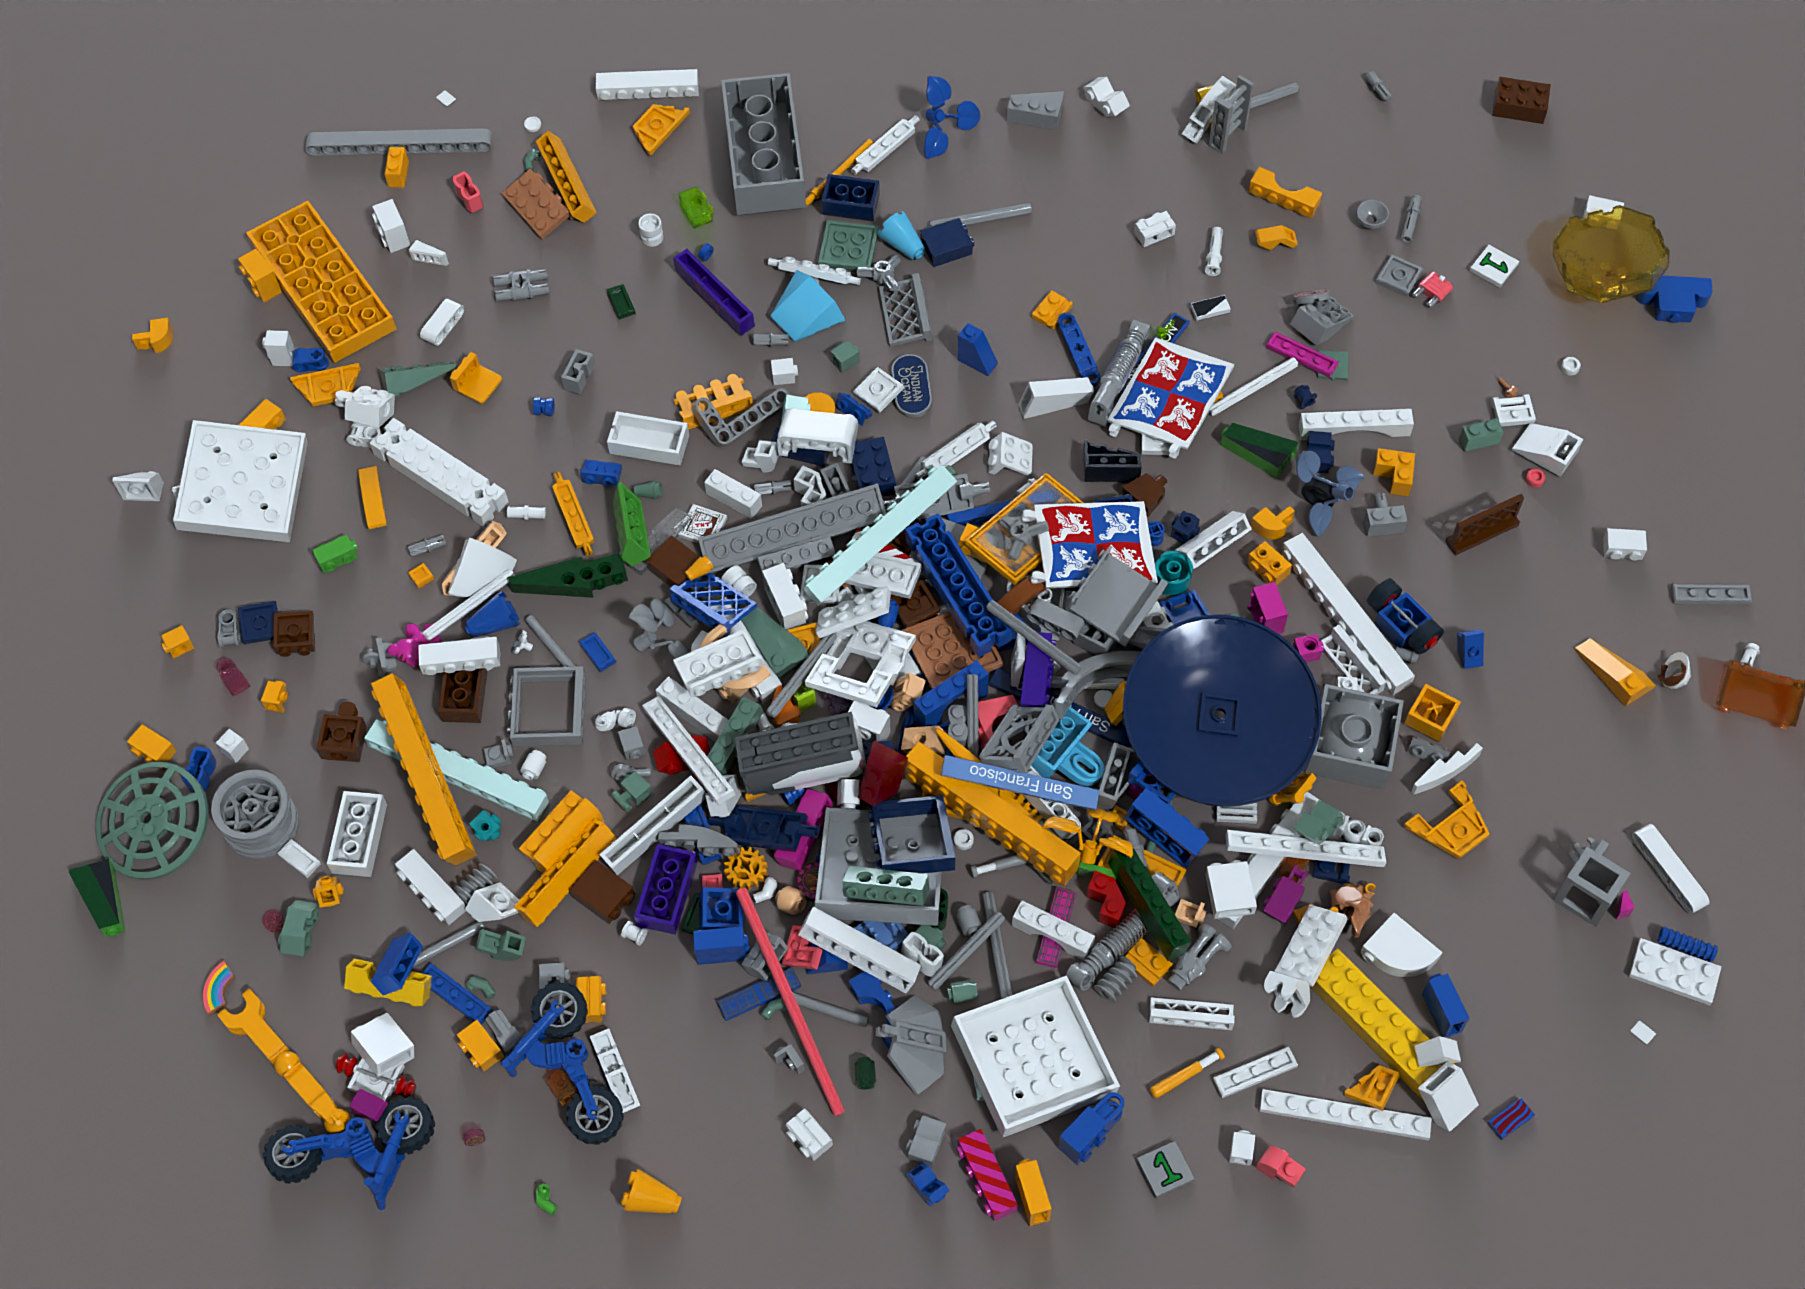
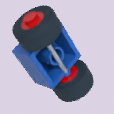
(1403, 618)

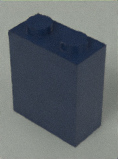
(947, 242)

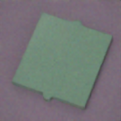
(1341, 371)

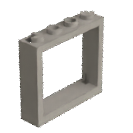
(541, 675)

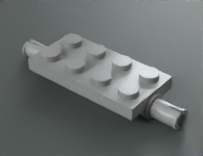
(956, 499)

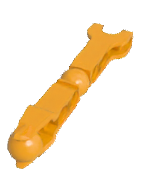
(285, 1062)

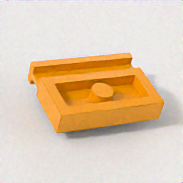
(1050, 309)
(1148, 962)

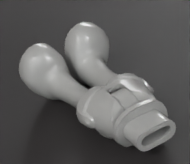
(1189, 965)

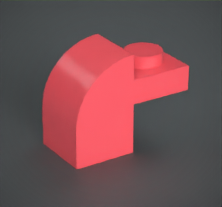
(1278, 1163)

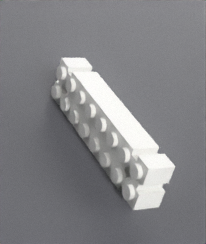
(439, 472)

